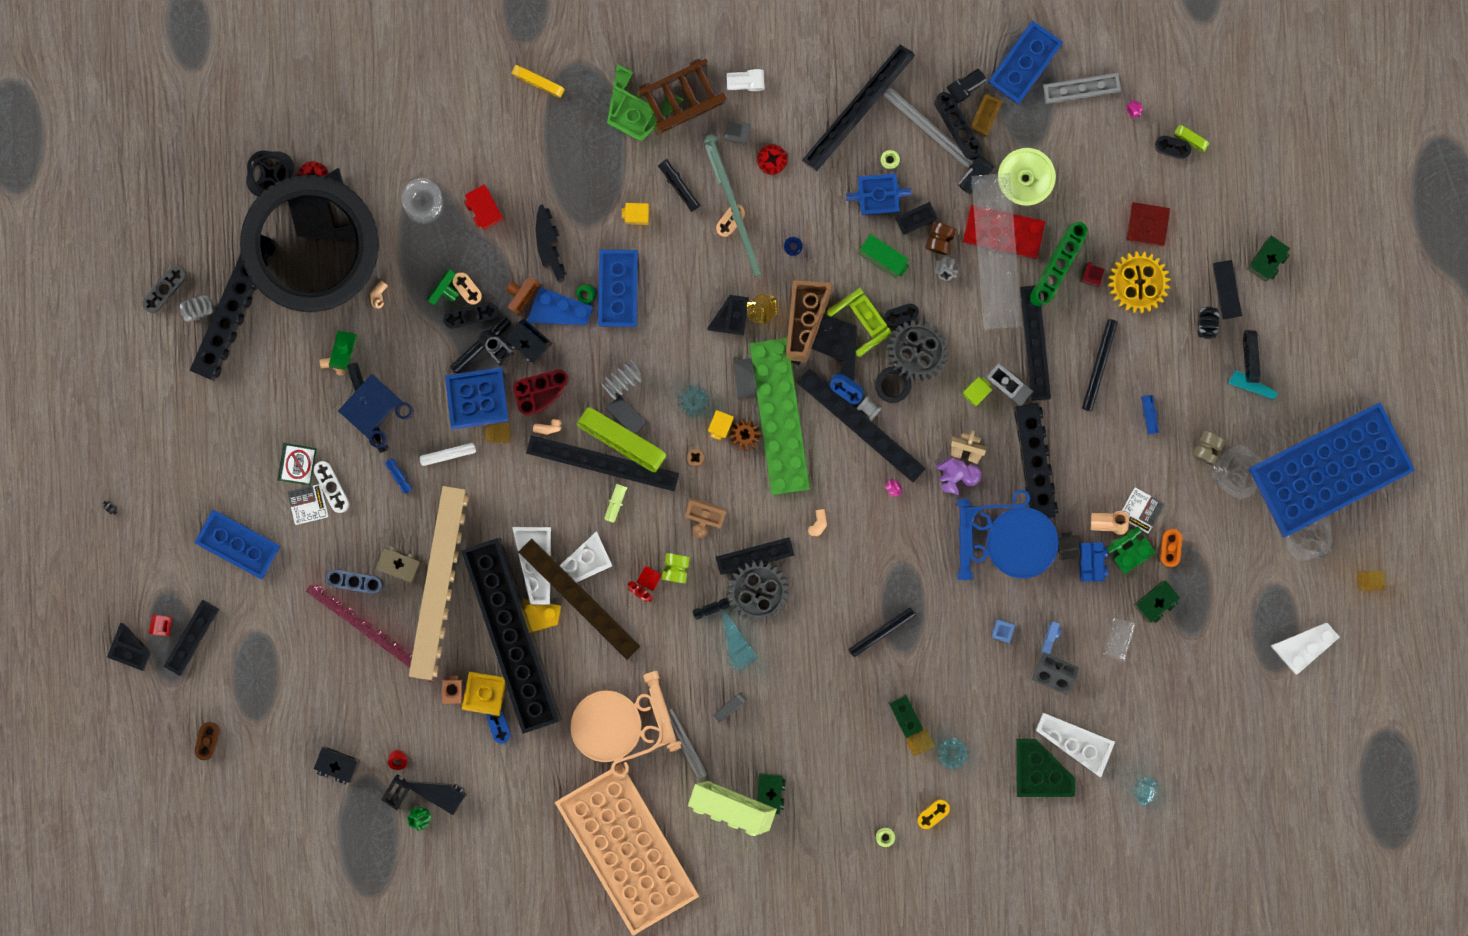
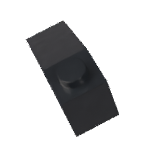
(441, 794)

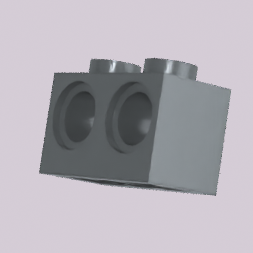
(1055, 673)

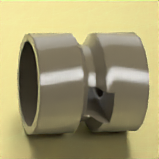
(1209, 448)

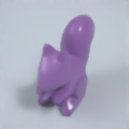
(957, 470)

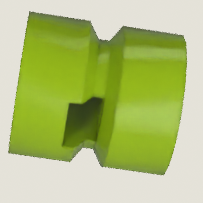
(675, 568)

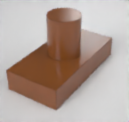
(522, 294)

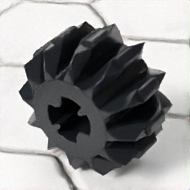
(1208, 322)

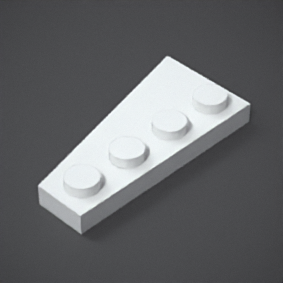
(1079, 743)

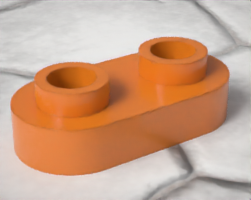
(1172, 548)

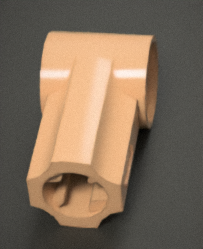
(1108, 521)

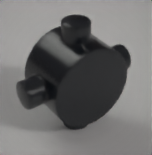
(109, 507)

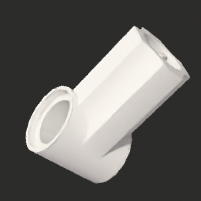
(751, 80)

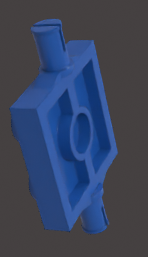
(878, 194)

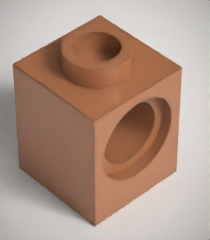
(447, 698)

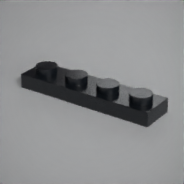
(766, 552)
(191, 637)

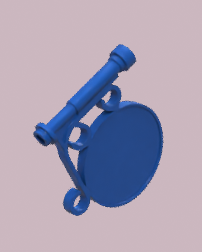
(1018, 542)

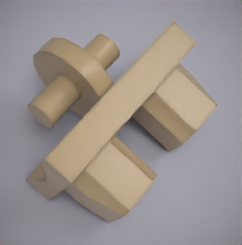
(976, 450)

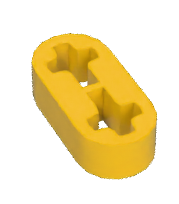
(936, 817)

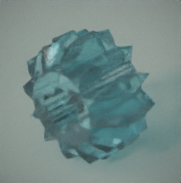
(699, 397)

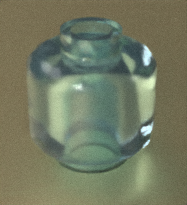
(1146, 790)

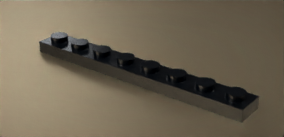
(858, 107)
(861, 426)
(601, 463)

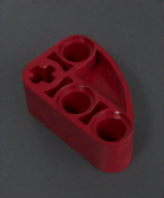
(540, 398)

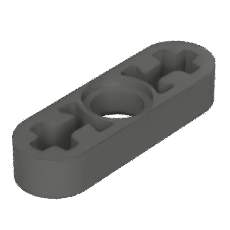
(178, 282)

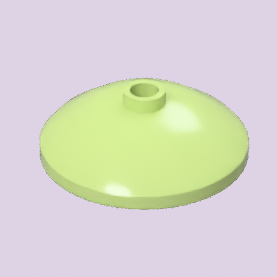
(1038, 169)

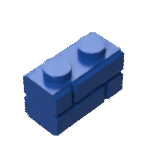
(1092, 562)

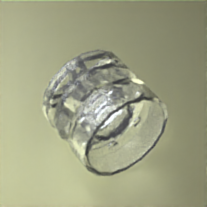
(413, 195)

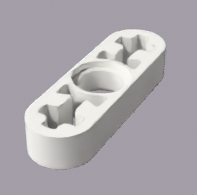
(329, 472)

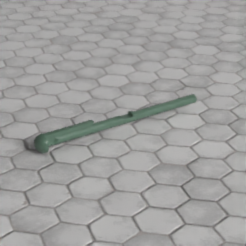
(722, 178)

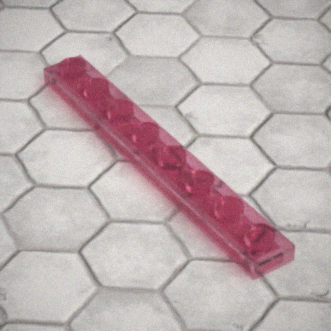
(362, 625)

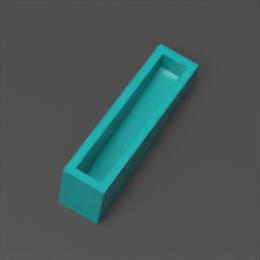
(1239, 381)

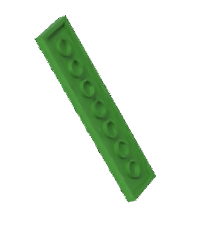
(779, 417)

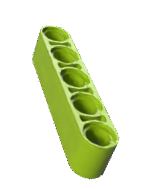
(621, 439)

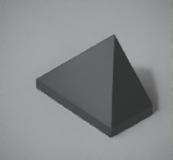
(745, 378)

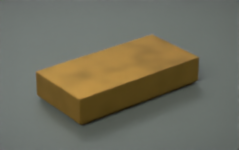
(986, 114)

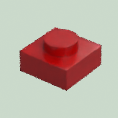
(160, 625)

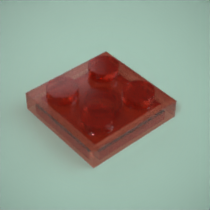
(1148, 224)

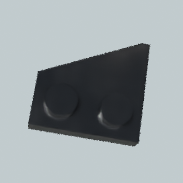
(731, 316)
(128, 649)

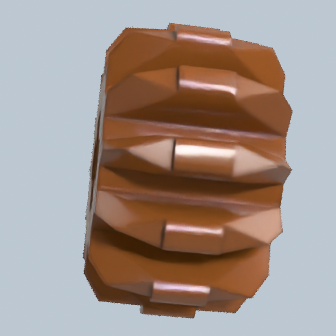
(739, 437)

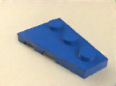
(558, 309)

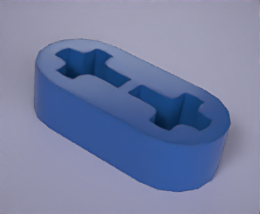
(847, 388)
(494, 727)

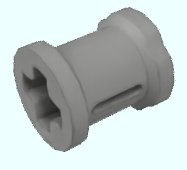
(869, 408)

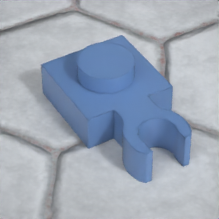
(1052, 633)

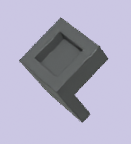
(737, 133)

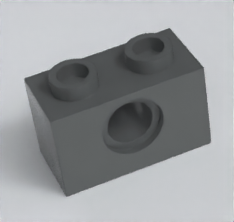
(1009, 384)

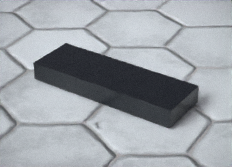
(1227, 289)

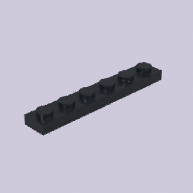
(1035, 346)

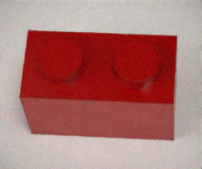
(484, 208)

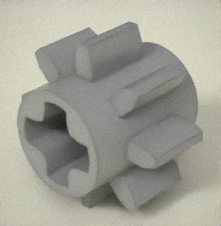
(946, 269)

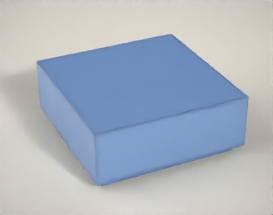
(1003, 631)

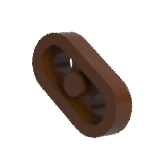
(207, 740)

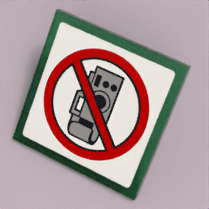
(297, 464)

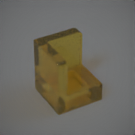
(762, 308)
(498, 432)
(1371, 580)
(920, 742)

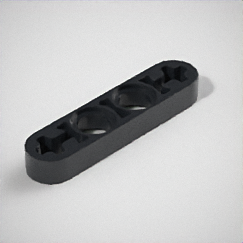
(961, 124)

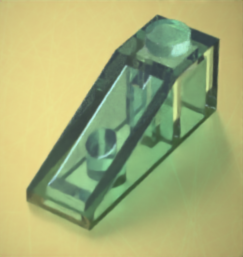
(738, 649)

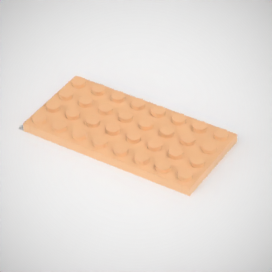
(627, 849)

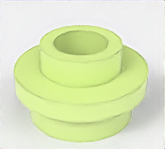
(890, 153)
(887, 843)

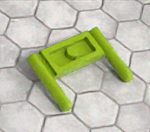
(867, 316)

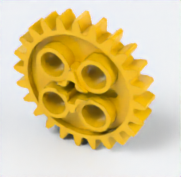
(1156, 281)

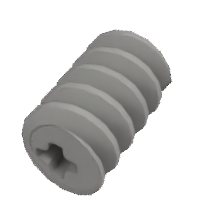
(622, 379)

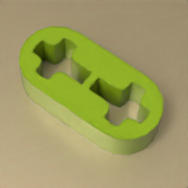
(1192, 138)

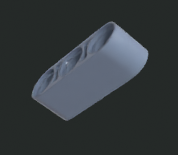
(363, 579)

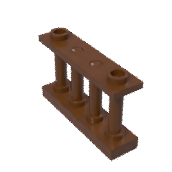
(681, 116)

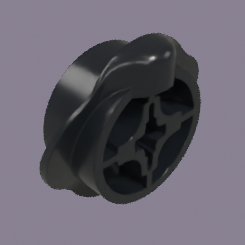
(257, 159)

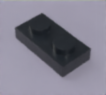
(916, 218)

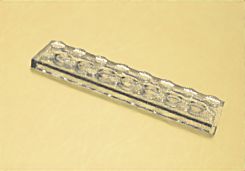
(996, 251)

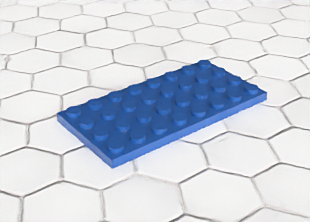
(1331, 469)

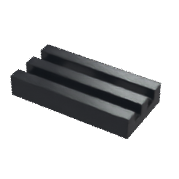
(402, 784)

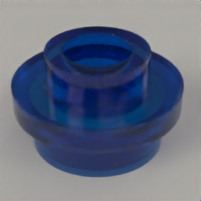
(795, 240)

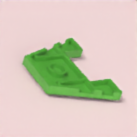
(631, 113)

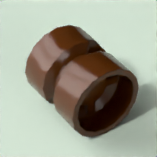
(940, 238)

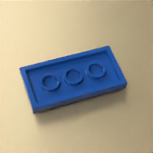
(1025, 62)
(617, 288)
(237, 544)

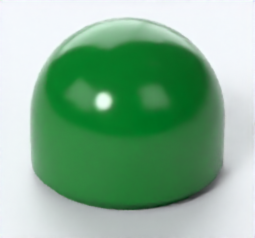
(591, 292)

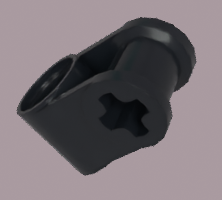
(497, 349)

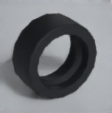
(887, 398)

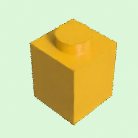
(636, 213)
(720, 425)

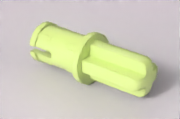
(615, 503)

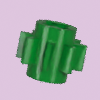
(419, 818)

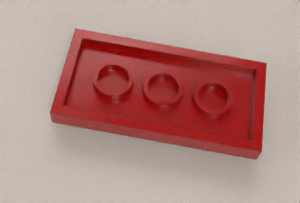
(1027, 234)

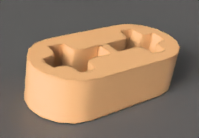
(727, 217)
(471, 286)

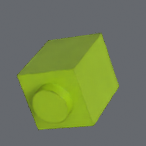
(977, 391)

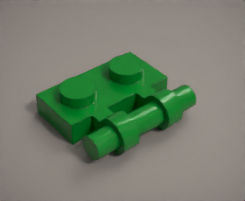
(1135, 554)

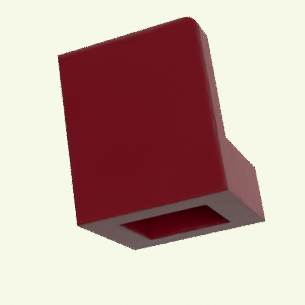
(1092, 275)

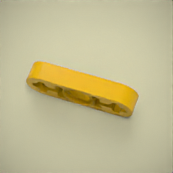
(537, 81)

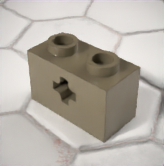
(407, 572)

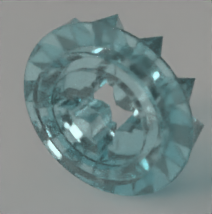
(951, 762)

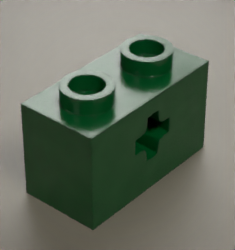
(1259, 264)
(1146, 603)
(905, 716)
(771, 781)

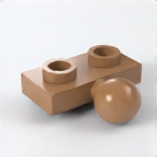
(704, 514)

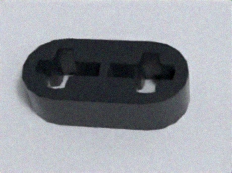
(1174, 143)
(898, 311)

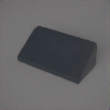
(626, 415)

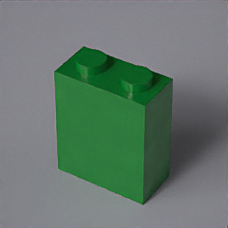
(884, 257)

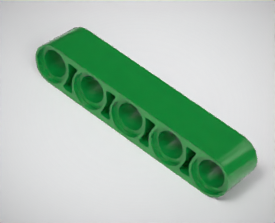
(1051, 268)

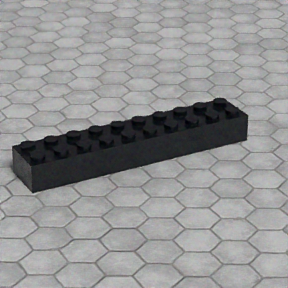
(511, 635)

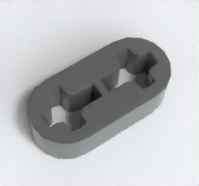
(729, 707)

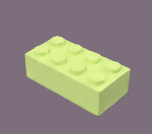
(731, 808)

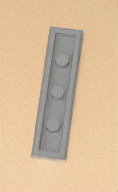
(1081, 88)

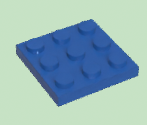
(476, 398)

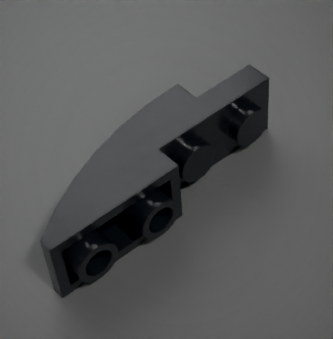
(545, 237)

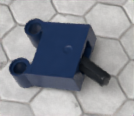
(371, 405)

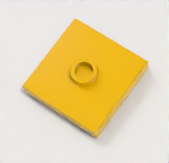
(484, 693)

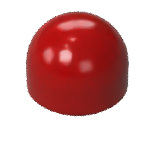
(397, 754)

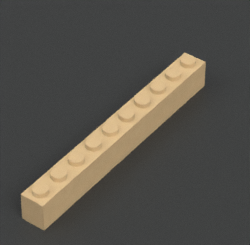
(437, 583)

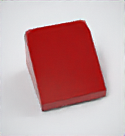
(649, 578)

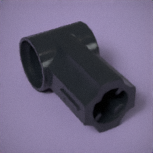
(964, 87)
(979, 167)

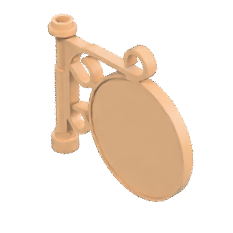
(610, 726)

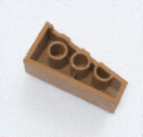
(806, 313)

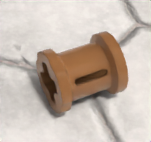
(689, 457)

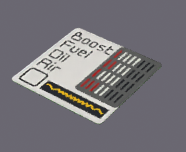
(307, 504)
(1142, 509)

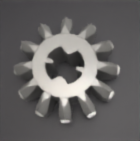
(196, 308)

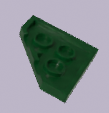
(1040, 772)

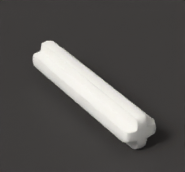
(447, 454)

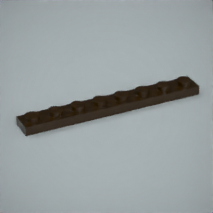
(579, 599)

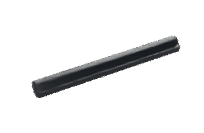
(1100, 364)

